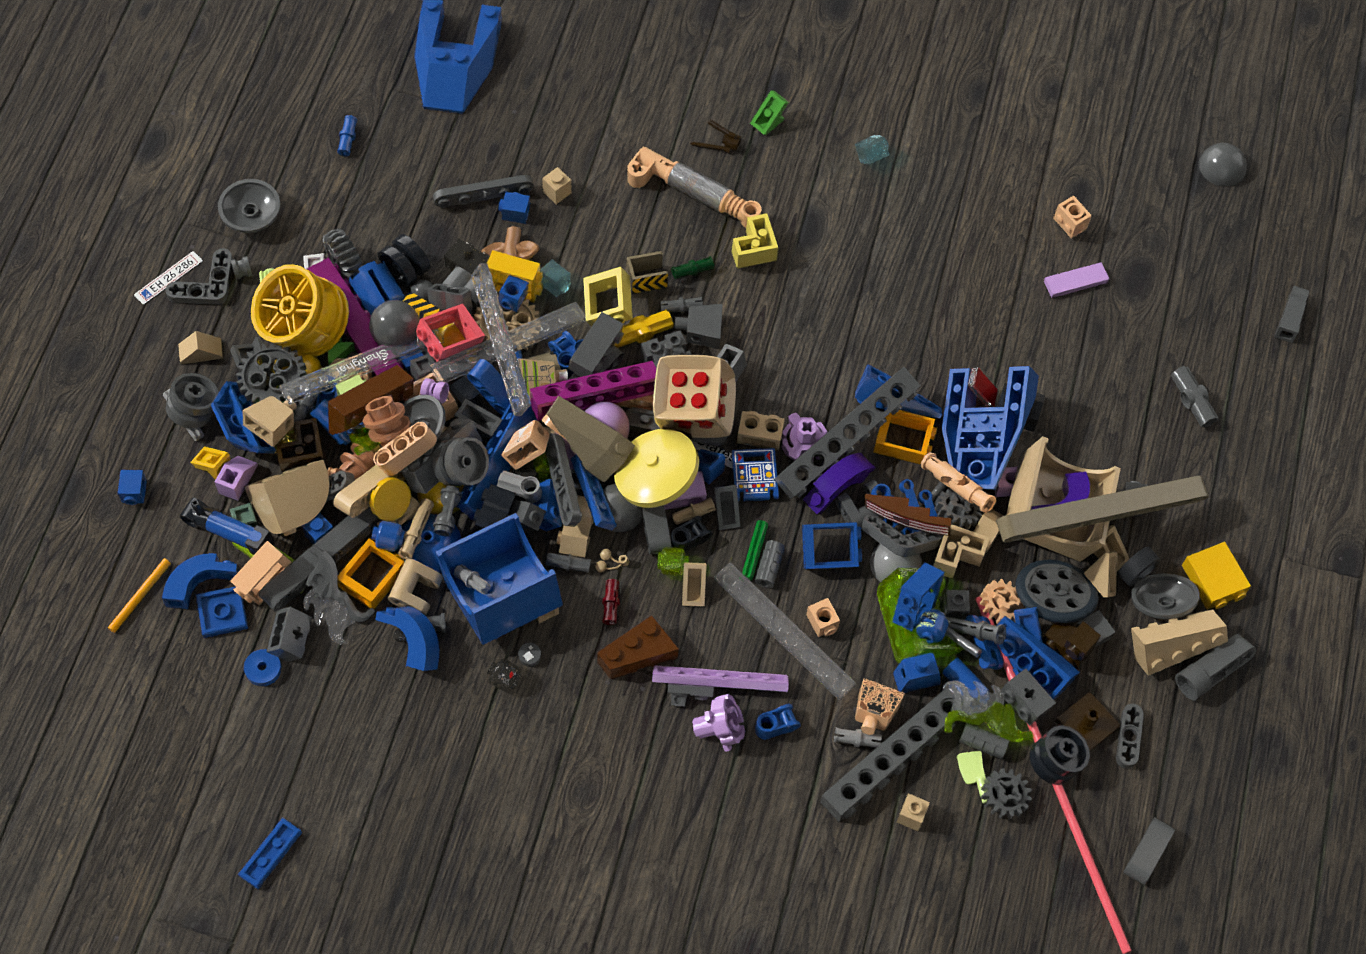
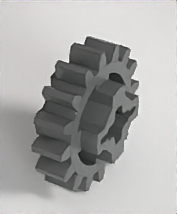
(957, 509)
(1017, 793)

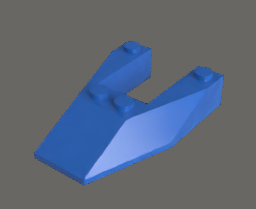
(453, 71)
(984, 438)

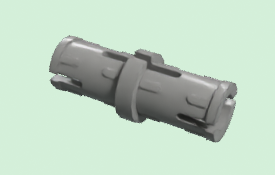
(857, 738)

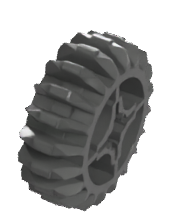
(342, 252)

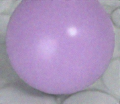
(610, 415)

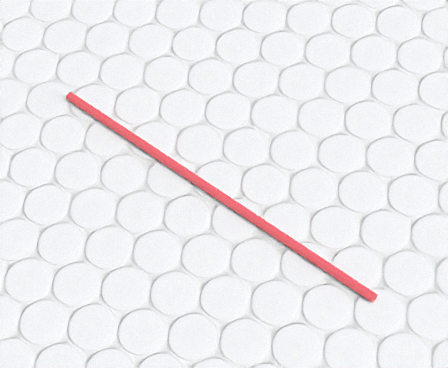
(1073, 823)

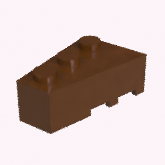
(638, 648)

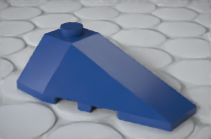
(874, 378)
(1042, 662)

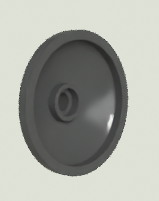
(245, 198)
(427, 410)
(1165, 596)

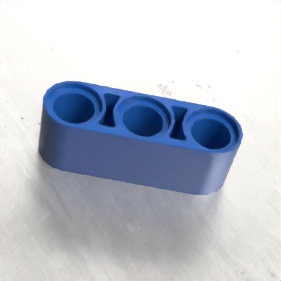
(490, 385)

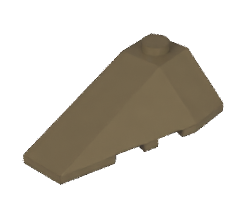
(594, 442)

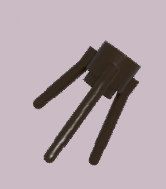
(730, 139)

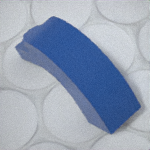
(193, 572)
(420, 635)

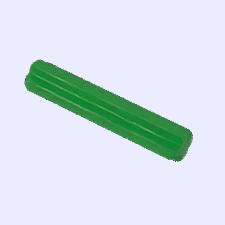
(755, 549)

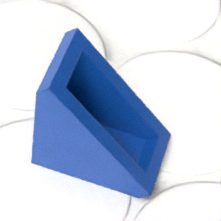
(711, 464)

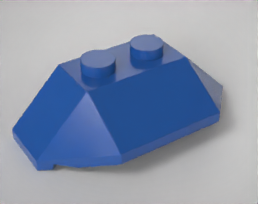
(229, 412)

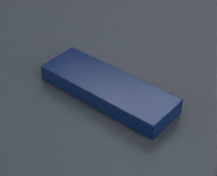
(270, 853)

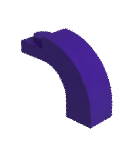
(837, 478)
(1074, 486)

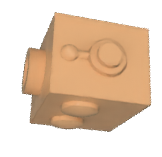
(1072, 217)

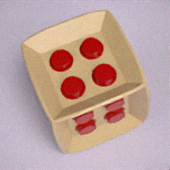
(695, 395)

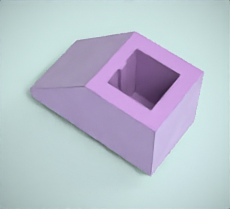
(234, 476)

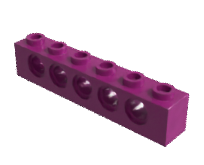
(607, 386)

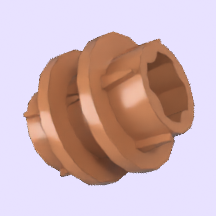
(385, 419)
(358, 464)

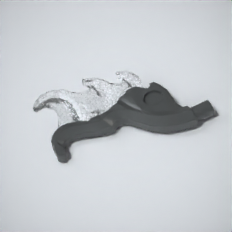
(328, 601)

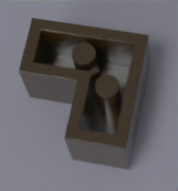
(305, 450)
(1072, 642)

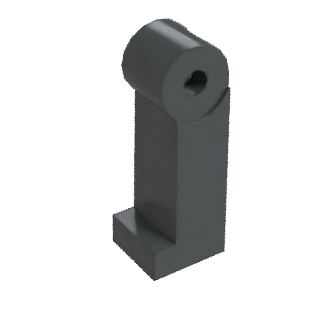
(1292, 314)

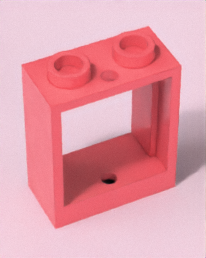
(463, 321)

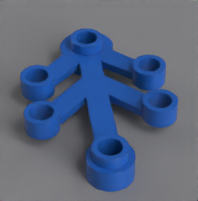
(885, 490)

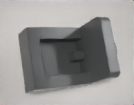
(240, 351)

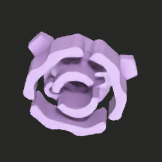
(803, 434)
(721, 721)

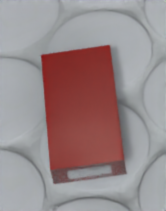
(982, 387)

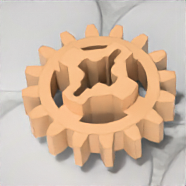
(1000, 600)

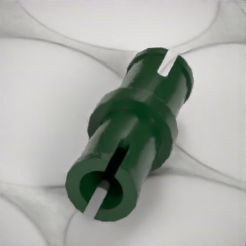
(692, 267)

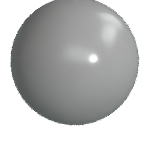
(885, 562)

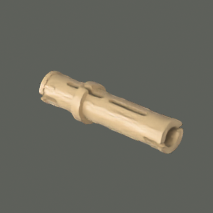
(413, 535)

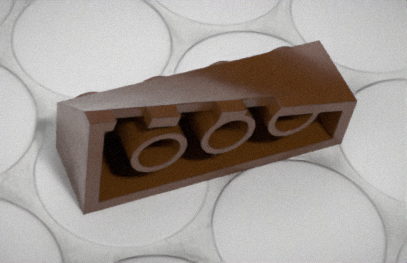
(349, 408)

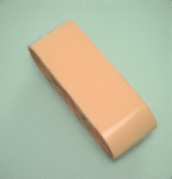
(405, 448)

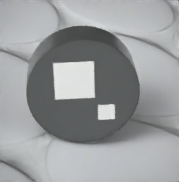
(529, 654)

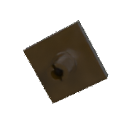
(1090, 720)

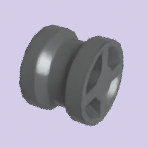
(241, 268)

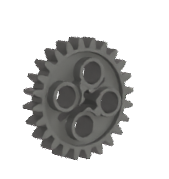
(252, 371)

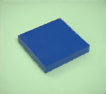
(221, 612)

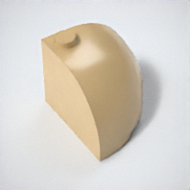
(290, 498)

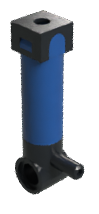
(200, 515)

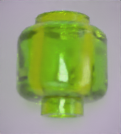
(672, 561)

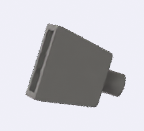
(702, 325)

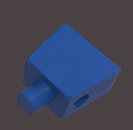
(919, 673)

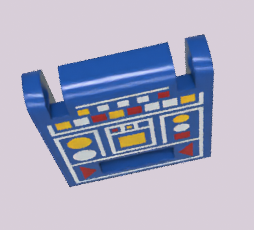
(755, 477)

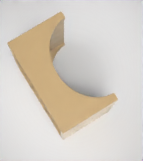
(1040, 483)

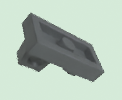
(680, 691)

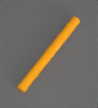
(139, 595)

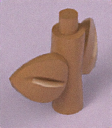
(512, 247)

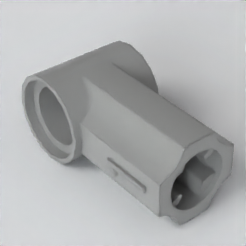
(519, 485)

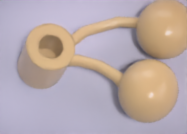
(605, 555)

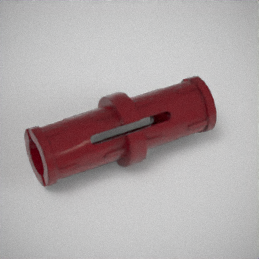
(611, 602)

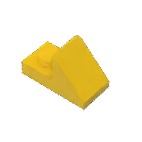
(211, 460)

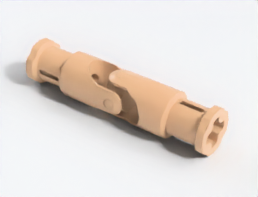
(958, 482)

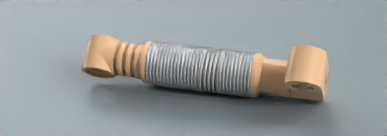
(691, 183)

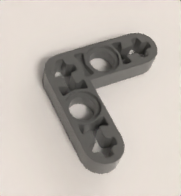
(208, 289)
(898, 543)

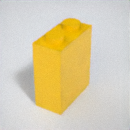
(1216, 576)

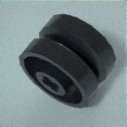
(404, 260)
(1059, 755)

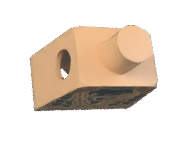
(876, 706)

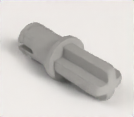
(472, 579)

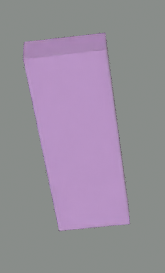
(1076, 280)

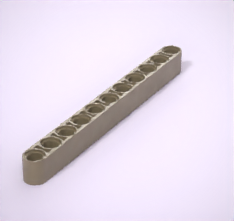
(1101, 508)

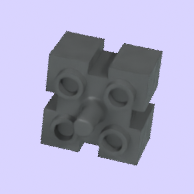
(672, 345)

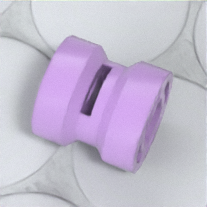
(438, 390)

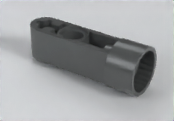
(1214, 667)

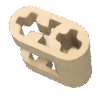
(411, 572)

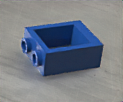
(808, 545)
(916, 596)

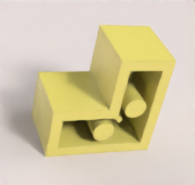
(758, 245)

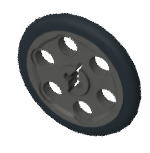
(1062, 613)

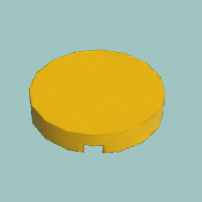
(390, 499)

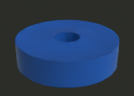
(266, 676)

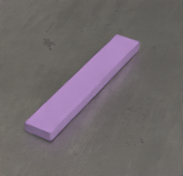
(720, 678)

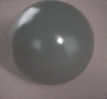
(1223, 164)
(394, 323)
(625, 514)

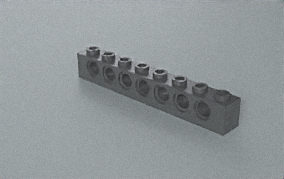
(901, 380)
(842, 807)

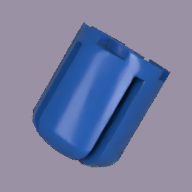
(375, 286)

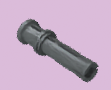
(982, 630)

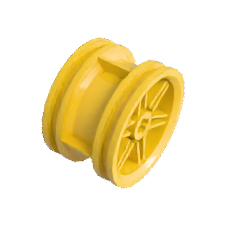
(299, 310)

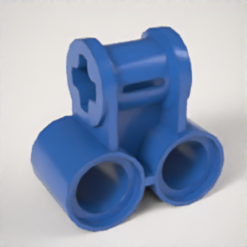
(564, 348)

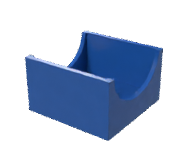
(518, 580)

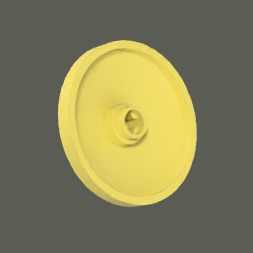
(658, 468)

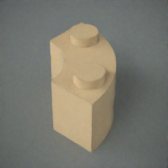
(576, 539)

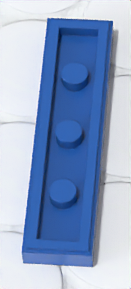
(594, 496)

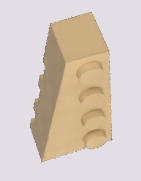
(1177, 640)

